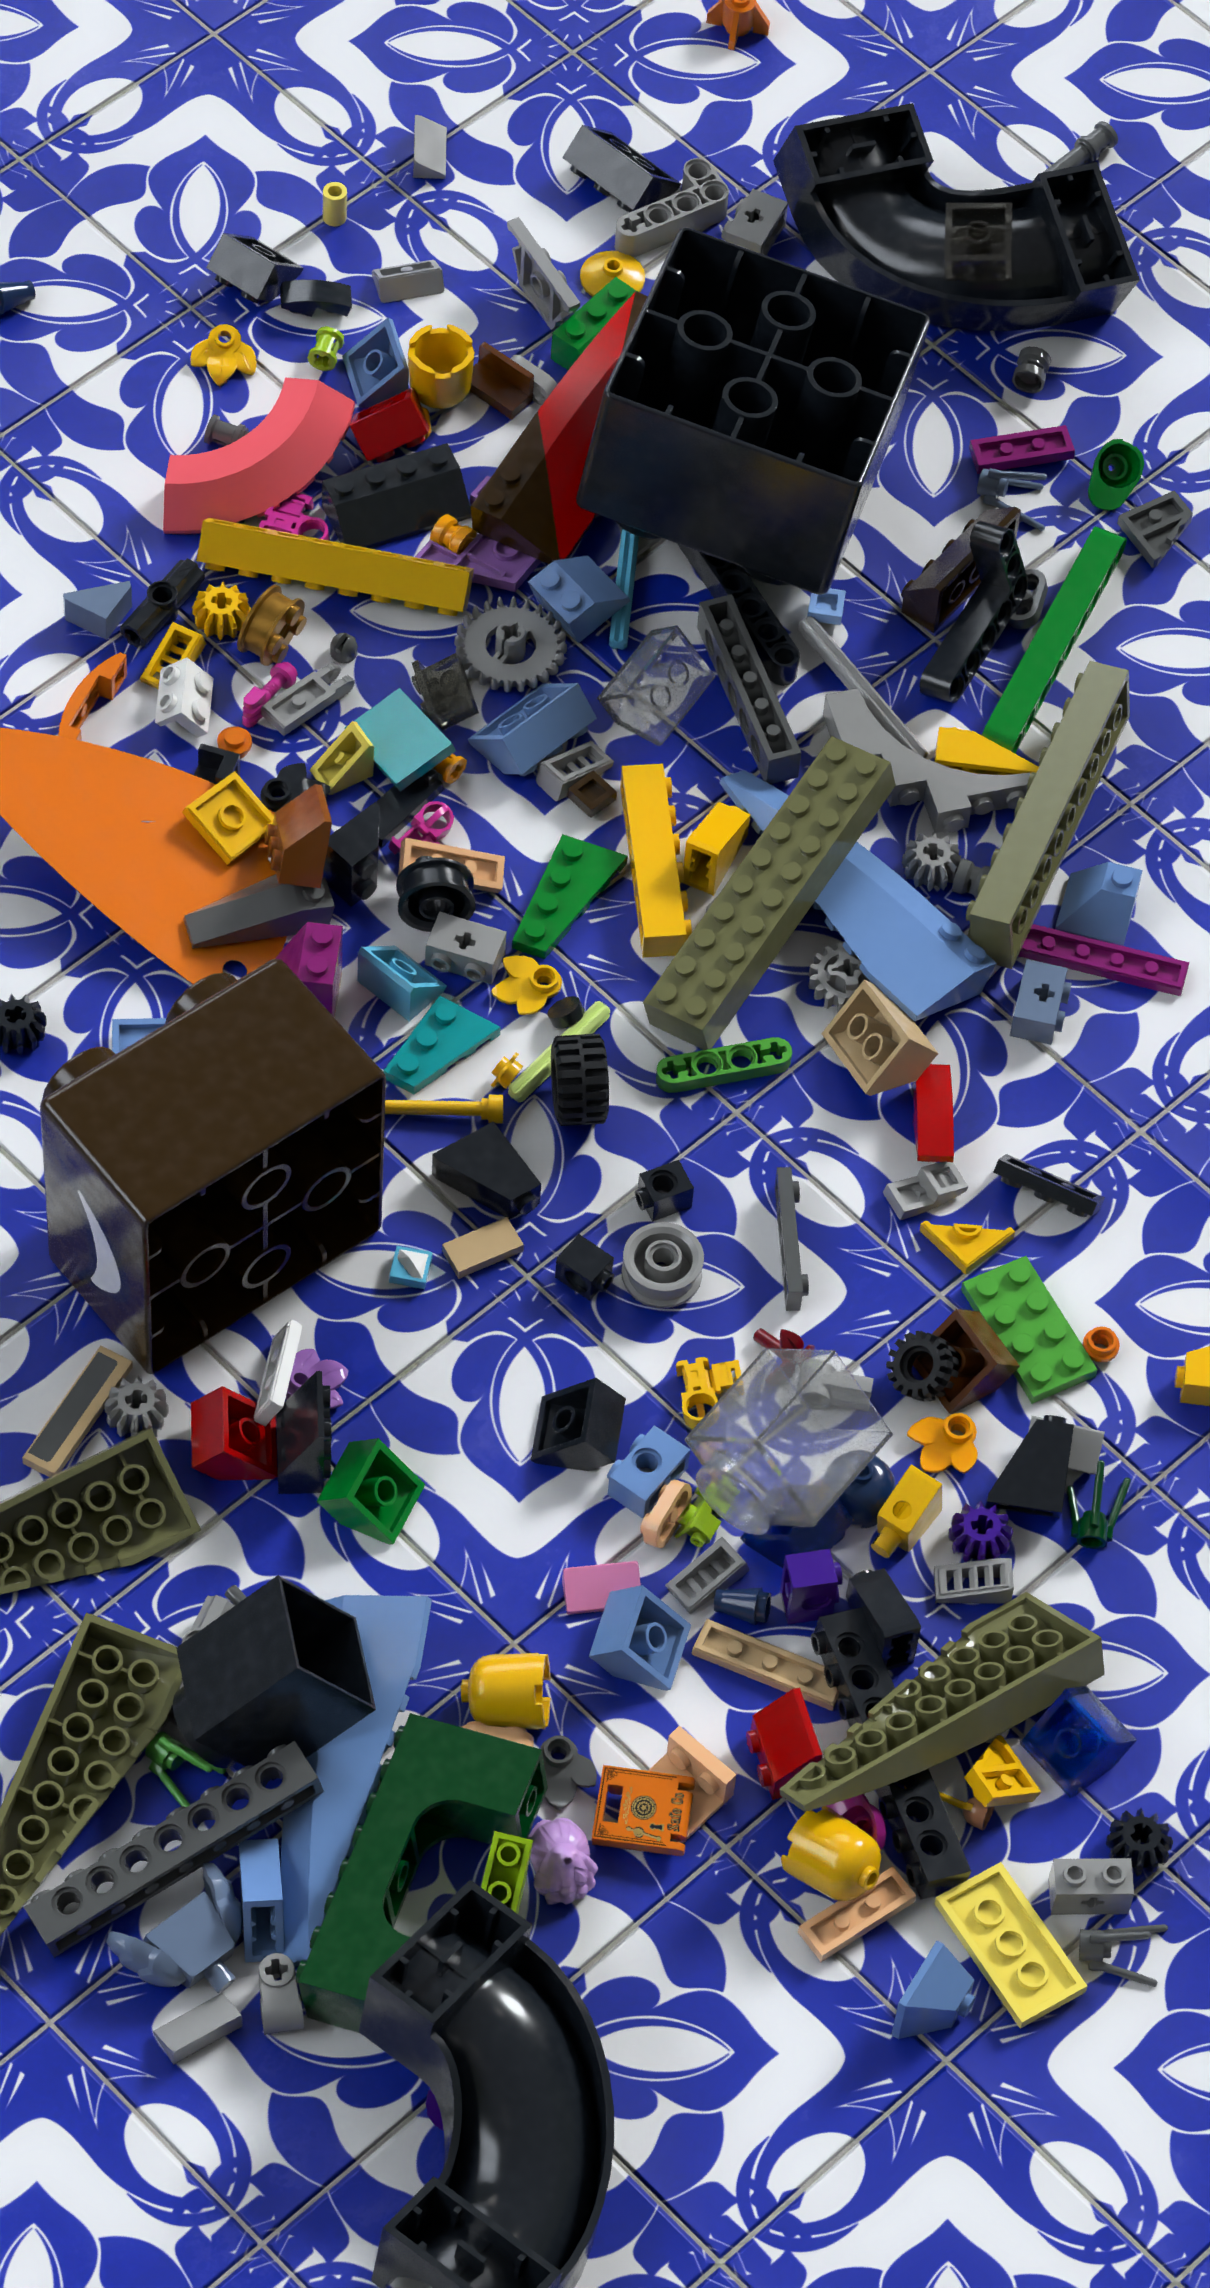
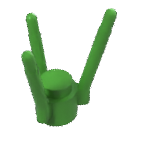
(170, 1754)

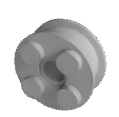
(656, 1284)

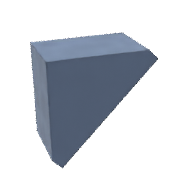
(98, 608)

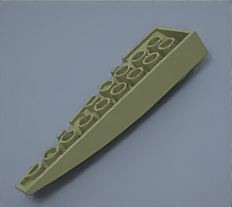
(976, 1689)

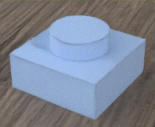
(827, 607)

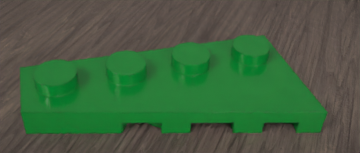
(565, 892)

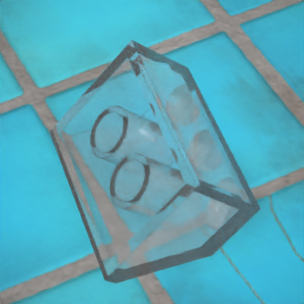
(657, 685)

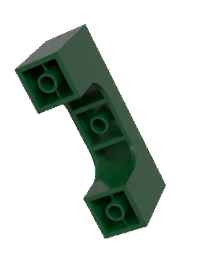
(431, 1790)

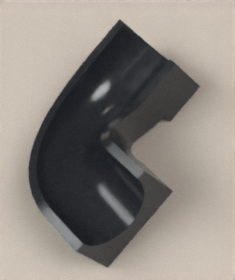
(879, 226)
(517, 2098)

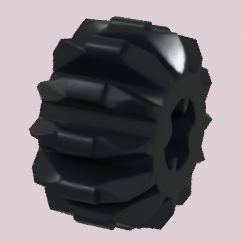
(21, 1024)
(1145, 1830)

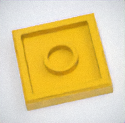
(229, 817)

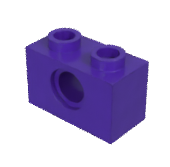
(810, 1585)

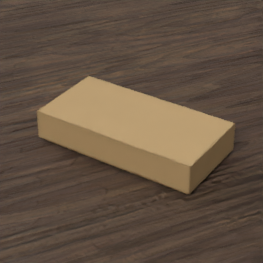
(482, 1247)

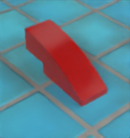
(934, 1115)

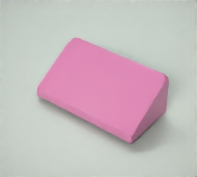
(589, 1586)

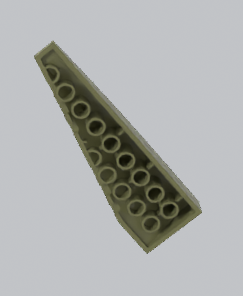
(93, 1516)
(90, 1734)

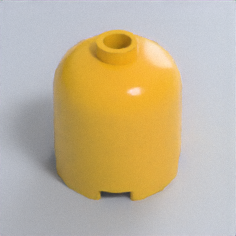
(440, 365)
(509, 1690)
(832, 1855)

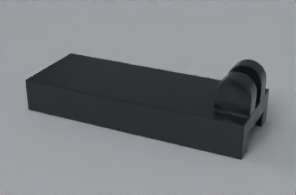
(400, 807)

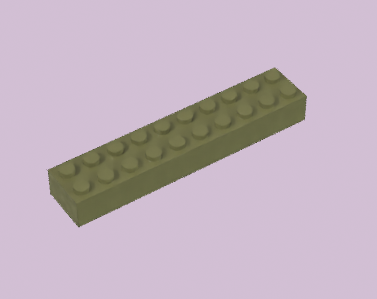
(1049, 812)
(769, 893)

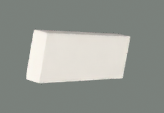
(277, 1372)

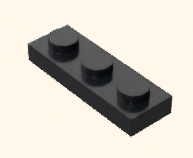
(1048, 1186)

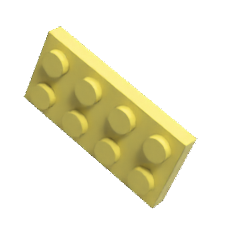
(1010, 1945)

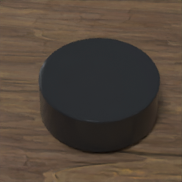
(566, 1012)

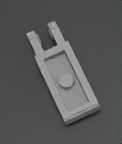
(306, 698)

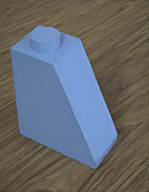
(261, 1898)

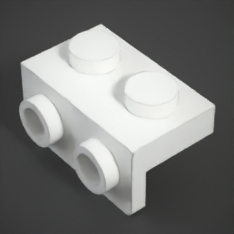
(185, 697)

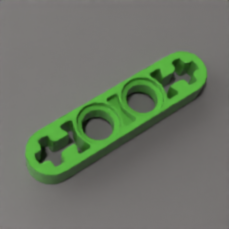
(726, 1070)

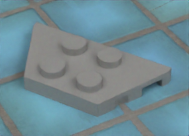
(540, 279)

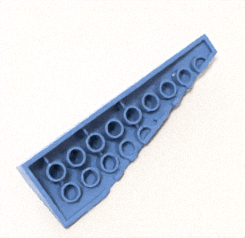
(892, 928)
(349, 1766)

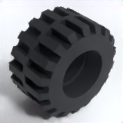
(579, 1079)

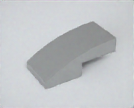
(926, 1191)

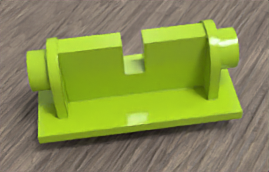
(698, 1522)

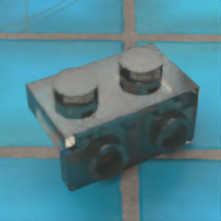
(444, 691)

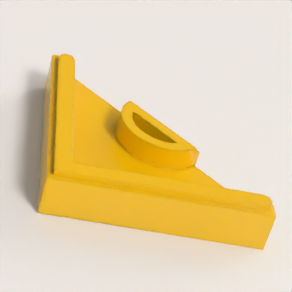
(966, 1243)

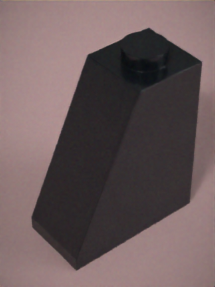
(488, 1172)
(1037, 1471)
(887, 1614)

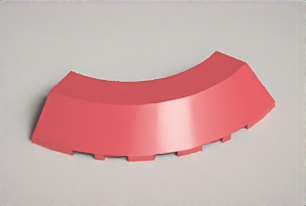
(261, 466)

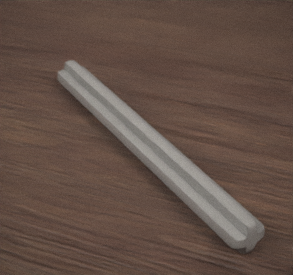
(853, 679)

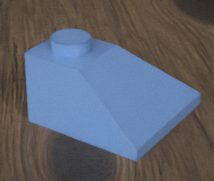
(1100, 902)
(935, 1995)

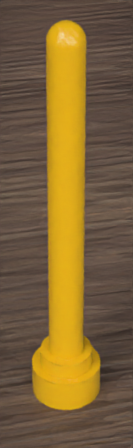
(489, 1108)

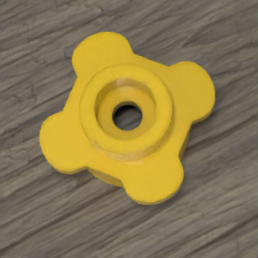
(506, 1071)

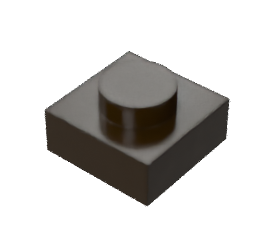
(592, 794)

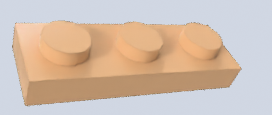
(485, 867)
(851, 1919)

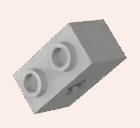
(756, 222)
(465, 948)
(1091, 1886)

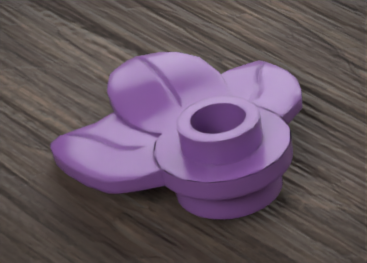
(307, 1363)

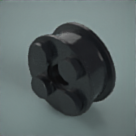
(434, 887)

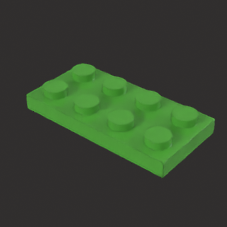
(1030, 1328)

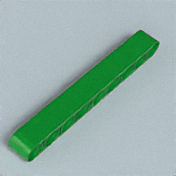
(1054, 639)

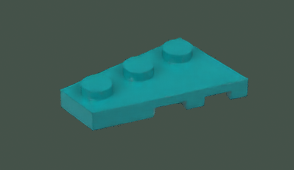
(436, 1043)

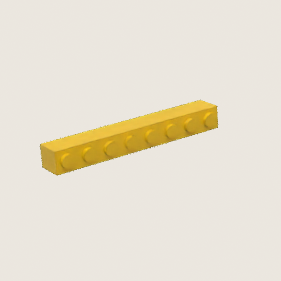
(334, 565)

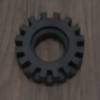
(905, 1357)

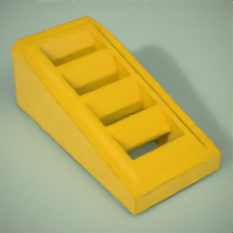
(174, 635)

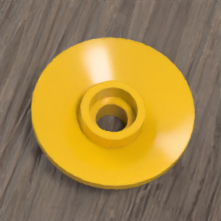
(605, 266)

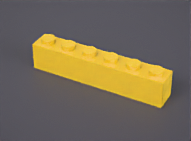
(653, 859)

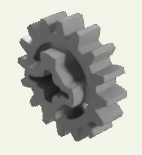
(839, 980)

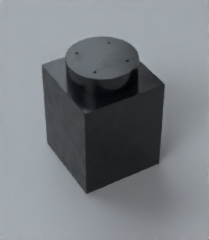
(271, 1676)

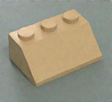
(878, 1041)

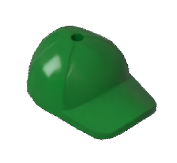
(1111, 488)

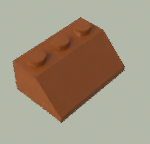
(300, 839)

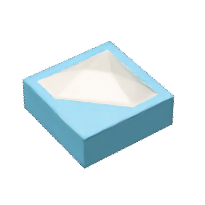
(410, 1267)

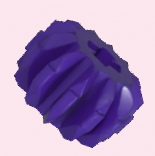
(984, 1521)

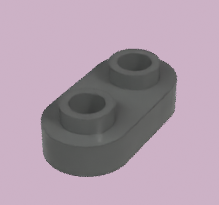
(1032, 604)

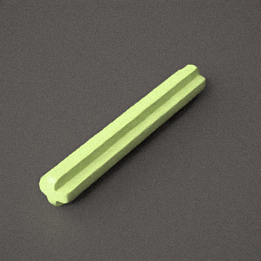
(541, 1068)

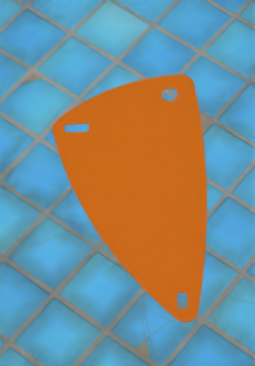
(84, 818)

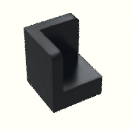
(216, 763)

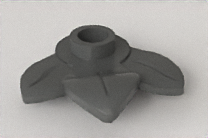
(565, 1774)

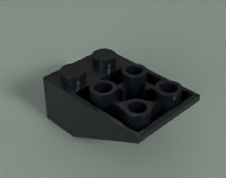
(305, 1439)

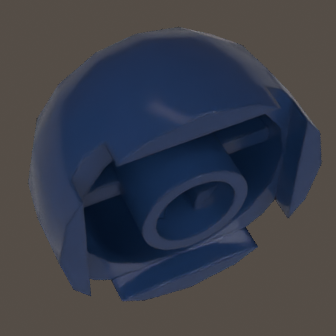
(868, 1493)

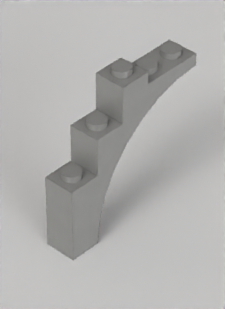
(946, 792)

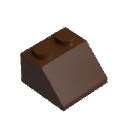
(981, 1356)

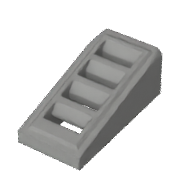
(554, 779)
(708, 1558)
(973, 1570)

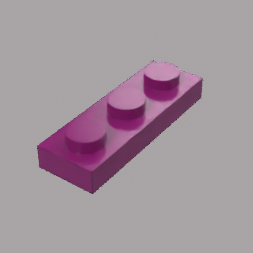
(1022, 449)

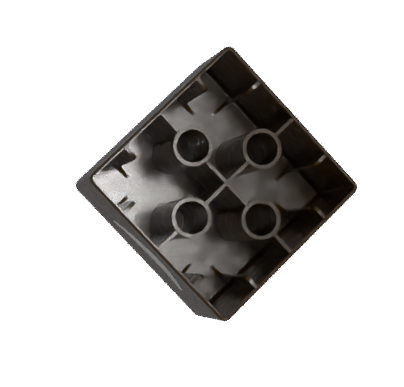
(211, 1160)

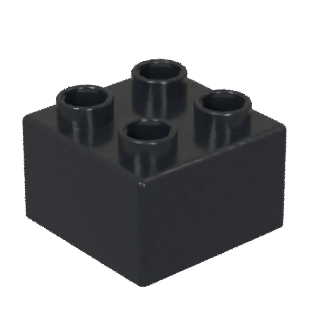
(751, 411)

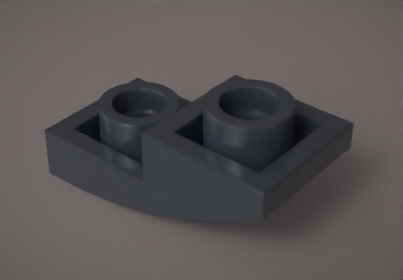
(307, 295)

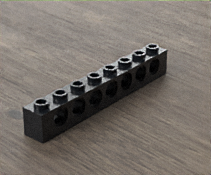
(930, 1875)

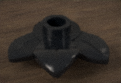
(288, 784)

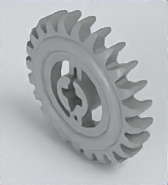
(512, 629)

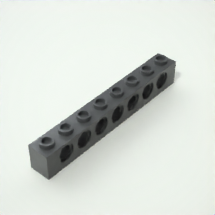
(164, 1867)

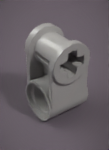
(279, 1999)

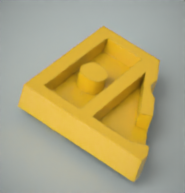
(1000, 1777)

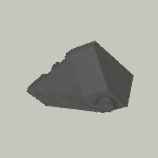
(259, 913)

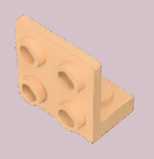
(713, 1778)

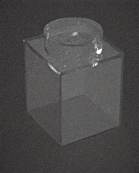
(785, 1440)

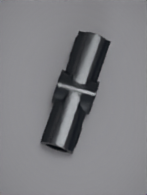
(162, 603)

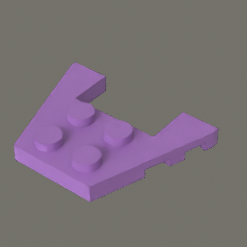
(492, 561)

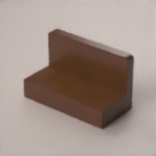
(501, 382)

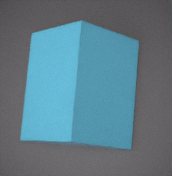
(397, 979)

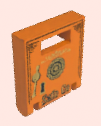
(649, 1810)

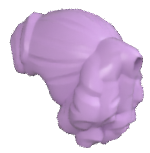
(561, 1861)

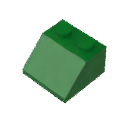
(371, 1490)

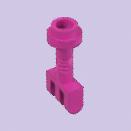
(282, 676)

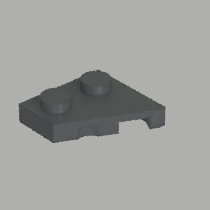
(1156, 525)

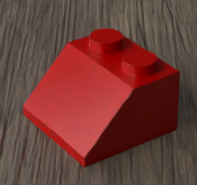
(390, 425)
(229, 1441)
(783, 1741)

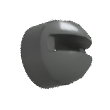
(349, 649)

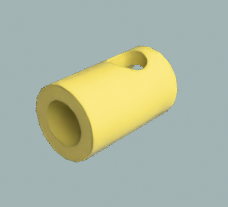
(334, 204)

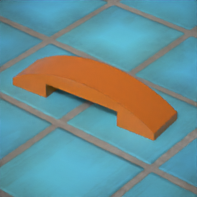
(102, 682)

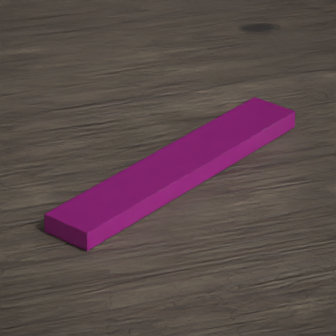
(1105, 959)

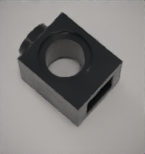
(668, 1178)
(585, 1267)

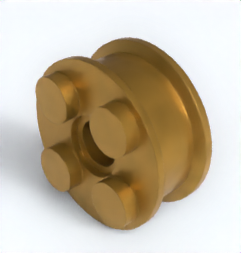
(271, 626)

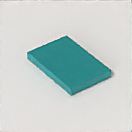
(403, 739)

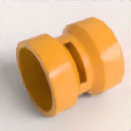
(451, 534)

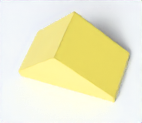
(346, 760)

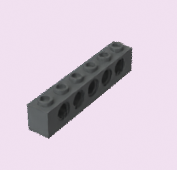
(749, 689)

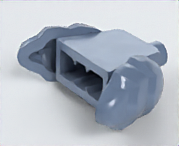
(190, 1941)

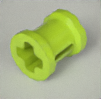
(326, 348)

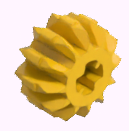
(220, 610)

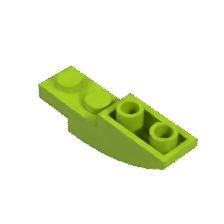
(507, 1868)

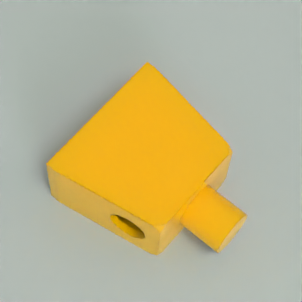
(907, 1512)

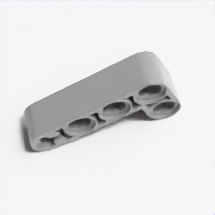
(695, 207)

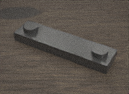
(786, 1195)

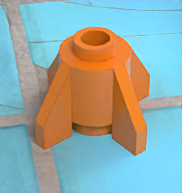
(738, 18)

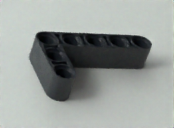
(984, 616)

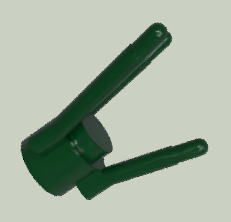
(1093, 1529)

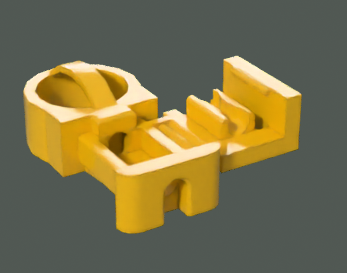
(706, 1382)

